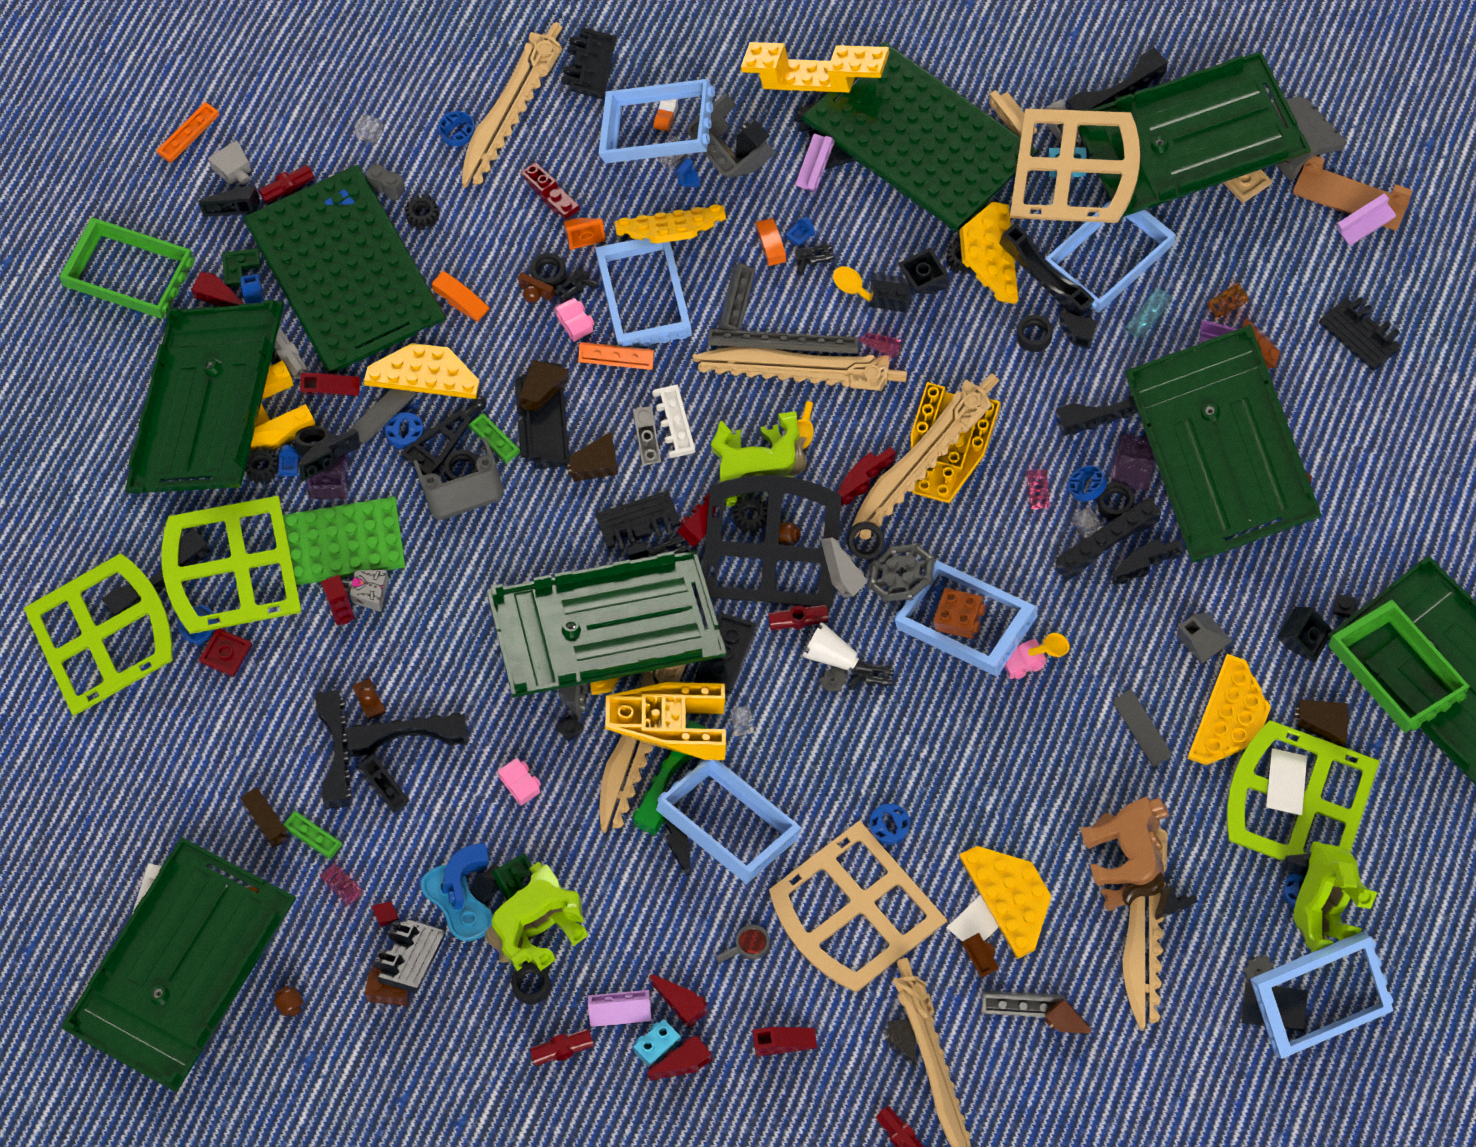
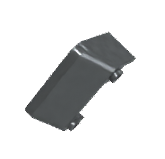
(717, 149)
(464, 492)

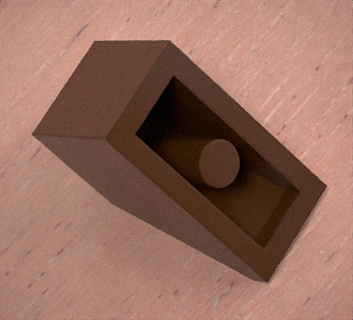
(1066, 1018)

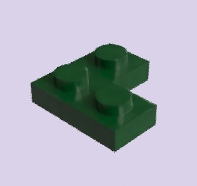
(237, 261)
(510, 873)

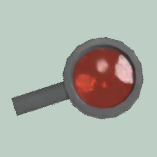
(751, 943)

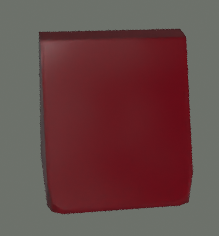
(385, 913)

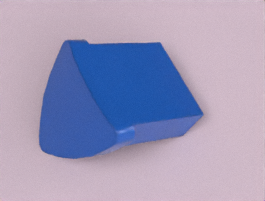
(687, 175)
(800, 232)
(288, 461)

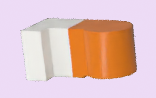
(666, 115)

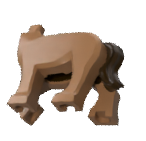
(1136, 831)

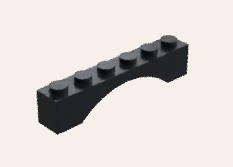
(1149, 67)
(1023, 250)
(1077, 417)
(191, 550)
(1085, 552)
(366, 739)
(335, 786)

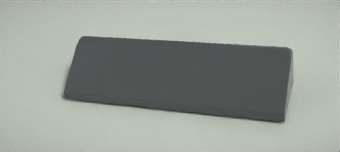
(736, 297)
(381, 413)
(1142, 728)
(1017, 1003)

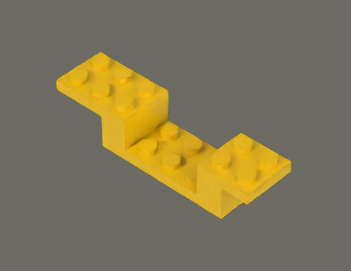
(836, 75)

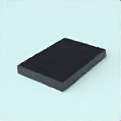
(1290, 1003)

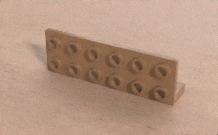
(1346, 193)

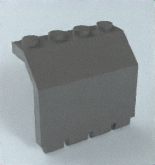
(1317, 131)

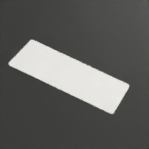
(1286, 781)

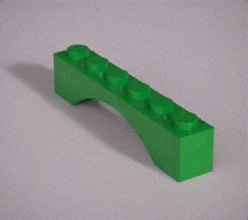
(647, 816)

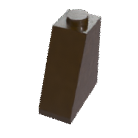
(542, 384)
(594, 460)
(1324, 719)
(264, 817)

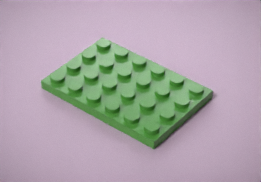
(344, 540)

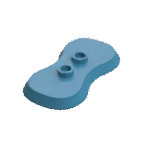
(465, 924)

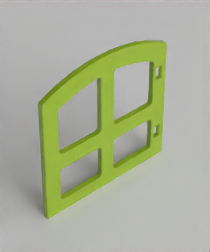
(238, 563)
(93, 636)
(1326, 752)

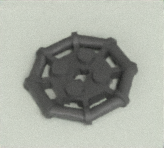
(897, 564)

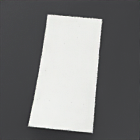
(974, 920)

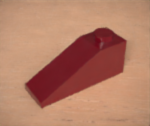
(213, 291)
(681, 1000)

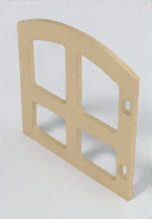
(1067, 164)
(860, 903)

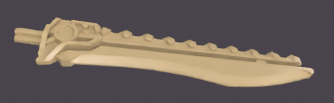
(542, 53)
(852, 372)
(958, 417)
(620, 759)
(1134, 951)
(920, 1012)

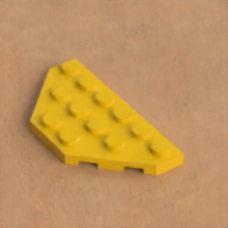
(671, 226)
(986, 256)
(425, 371)
(1232, 714)
(1012, 895)

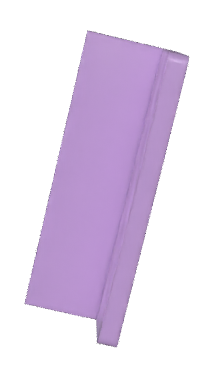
(815, 162)
(1366, 220)
(619, 1008)

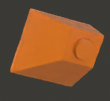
(584, 232)

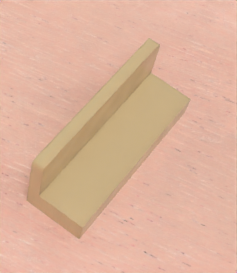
(1008, 111)

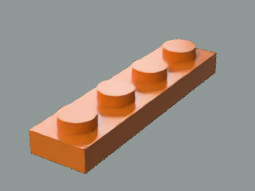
(187, 132)
(616, 355)

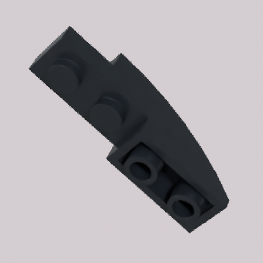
(326, 451)
(1140, 561)

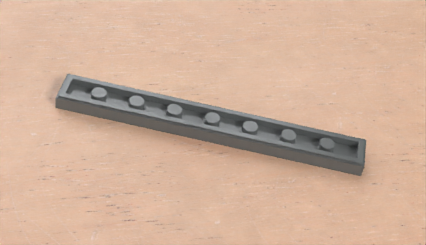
(783, 341)

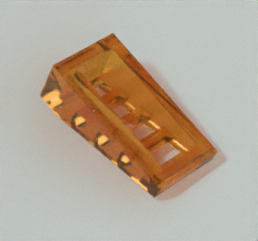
(1224, 296)

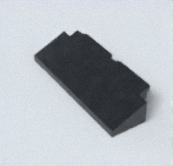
(543, 431)

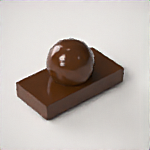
(535, 289)
(369, 699)
(981, 954)

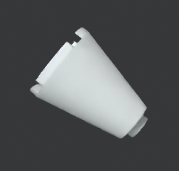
(830, 649)

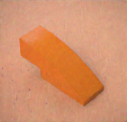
(771, 242)
(459, 296)

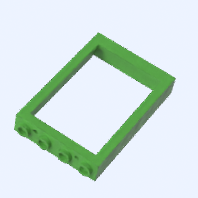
(86, 246)
(1392, 613)

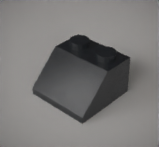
(925, 272)
(889, 292)
(1305, 633)

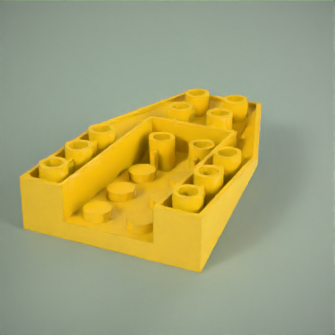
(962, 458)

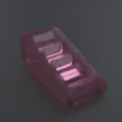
(883, 344)
(1038, 474)
(350, 892)

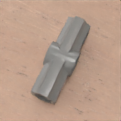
(289, 354)

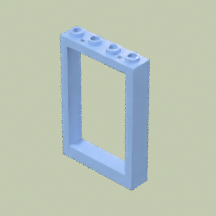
(612, 114)
(1142, 220)
(648, 336)
(1005, 647)
(747, 795)
(1263, 991)

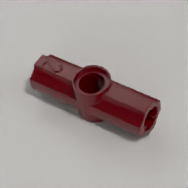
(286, 184)
(786, 619)
(561, 1047)
(899, 1132)

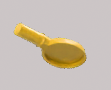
(850, 282)
(805, 426)
(1053, 644)

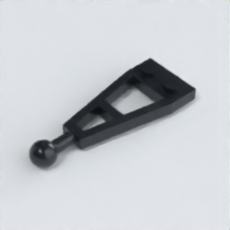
(428, 462)

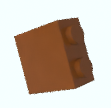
(959, 613)

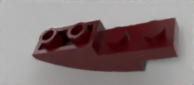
(549, 191)
(859, 477)

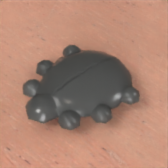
(834, 680)
(1258, 966)

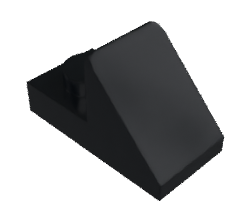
(485, 886)
(1171, 904)

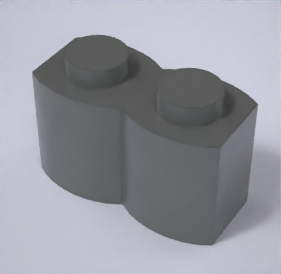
(385, 181)

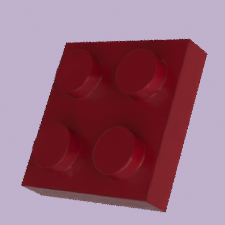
(225, 652)

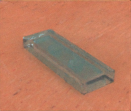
(1149, 313)

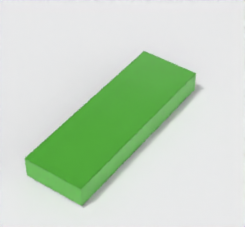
(497, 440)
(312, 835)

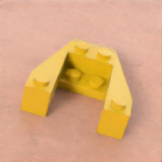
(282, 428)
(659, 717)

